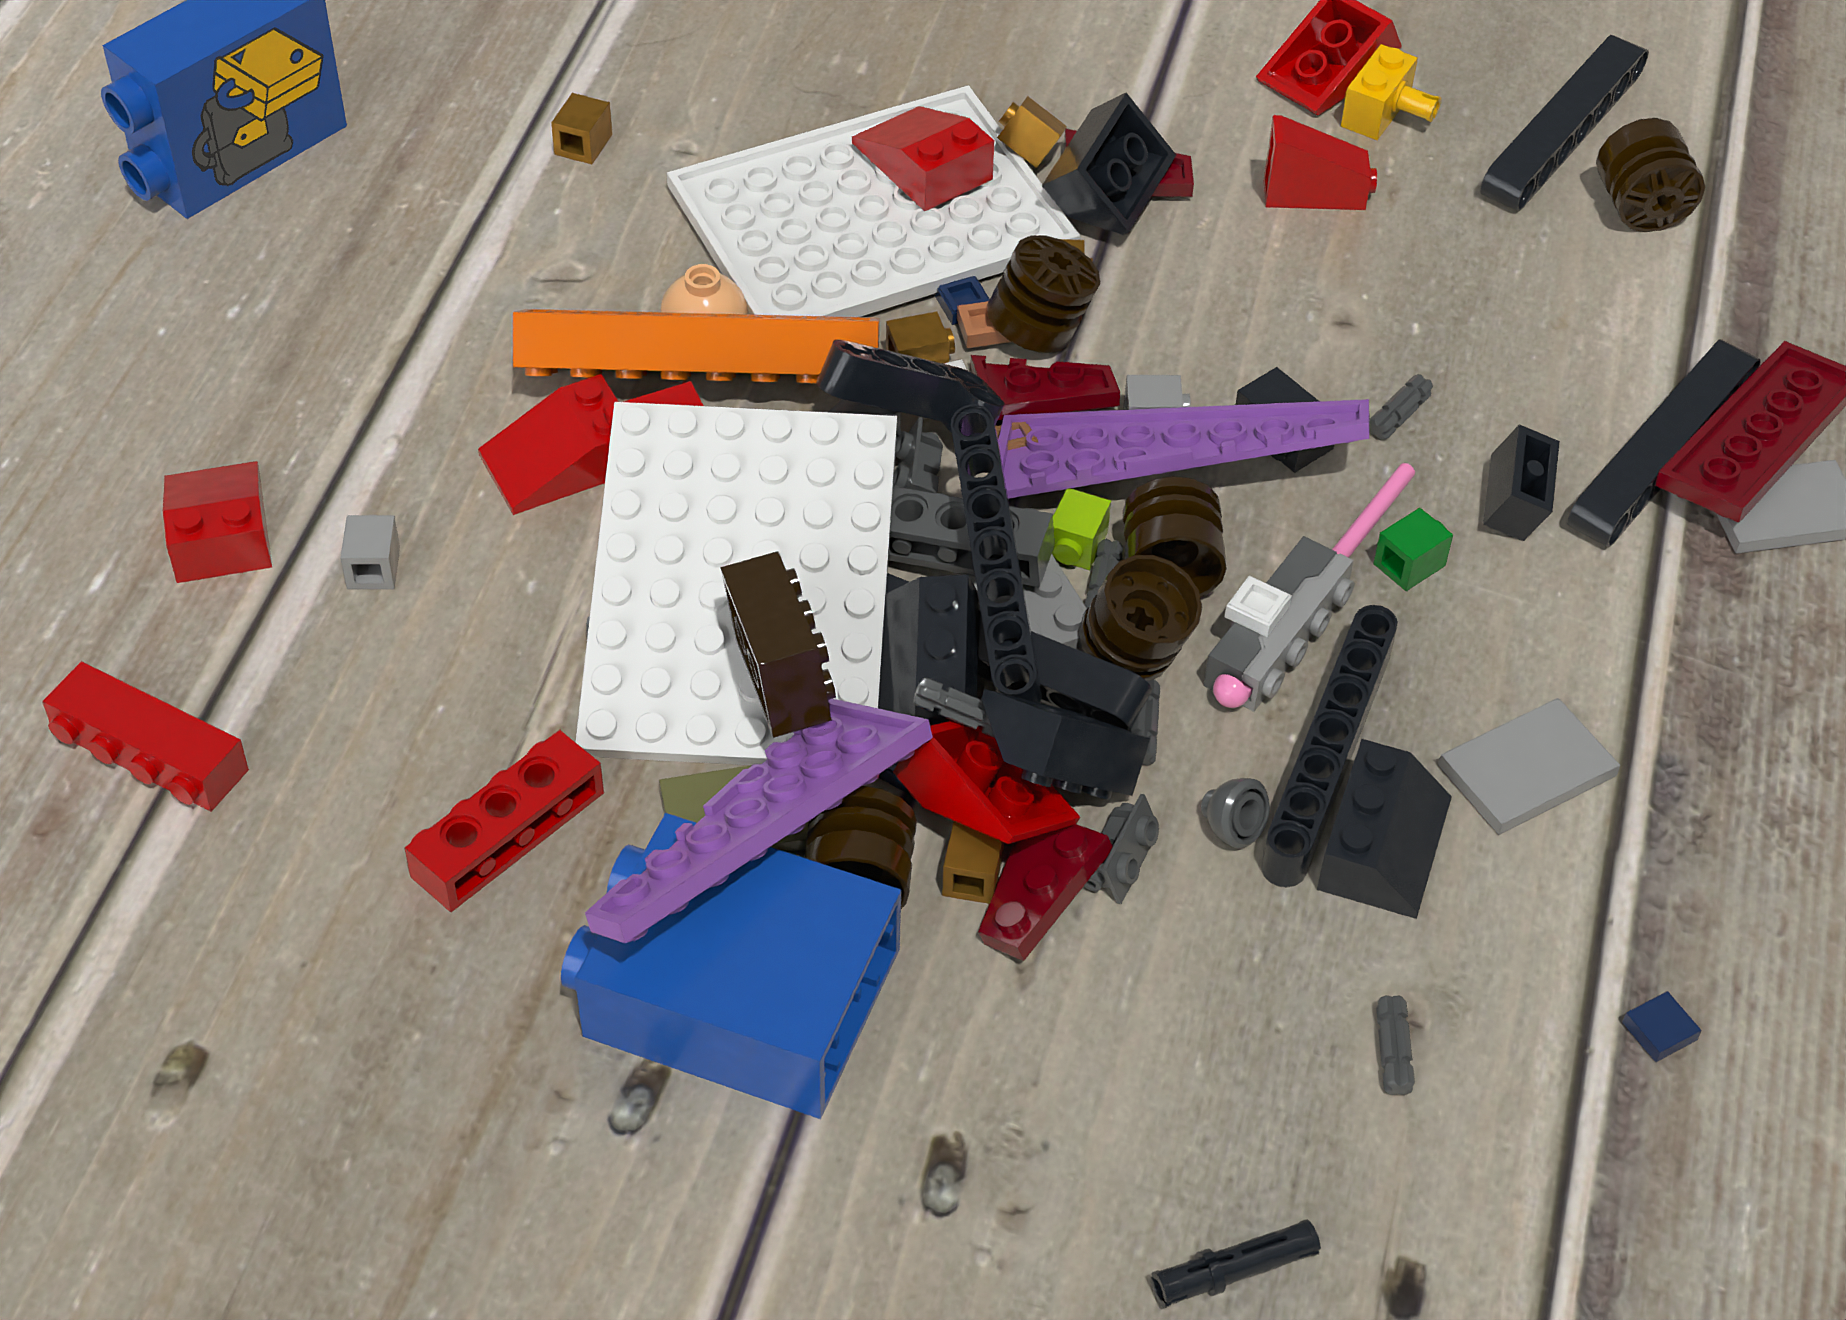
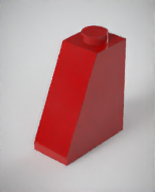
(1315, 169)

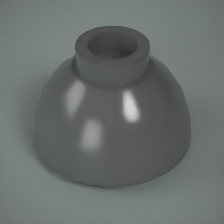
(1237, 811)

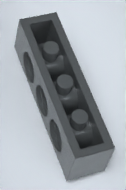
(934, 534)

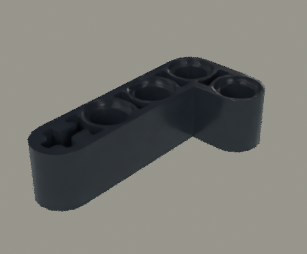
(903, 383)

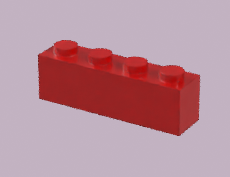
(145, 736)

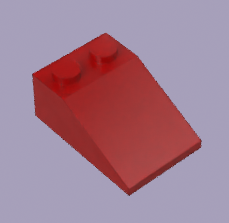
(1327, 53)
(930, 154)
(553, 447)
(215, 522)
(969, 782)

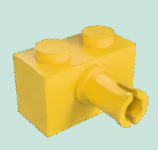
(1382, 91)

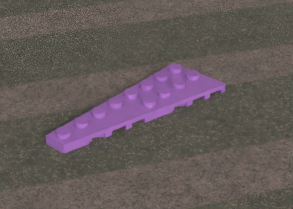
(1134, 443)
(758, 810)

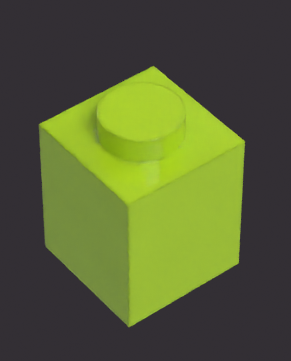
(1079, 527)

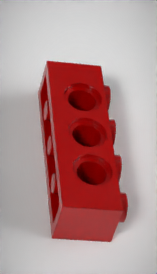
(504, 820)

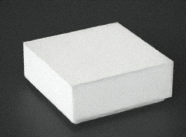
(1258, 606)

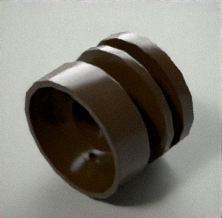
(1650, 175)
(1043, 294)
(1180, 524)
(1141, 615)
(867, 837)

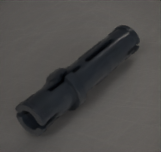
(1215, 1270)

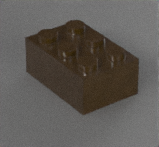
(779, 643)

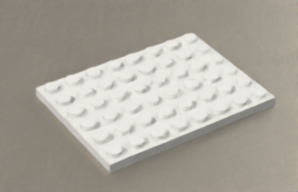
(830, 235)
(709, 492)

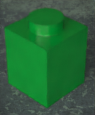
(1413, 549)

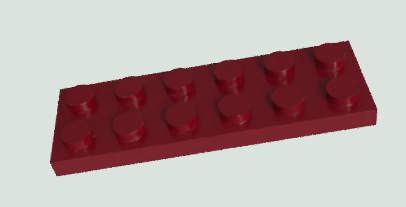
(1757, 432)

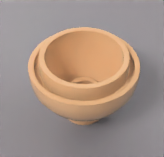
(704, 291)

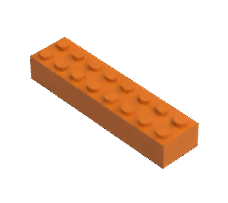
(681, 343)

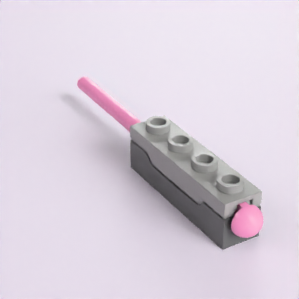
(1252, 666)

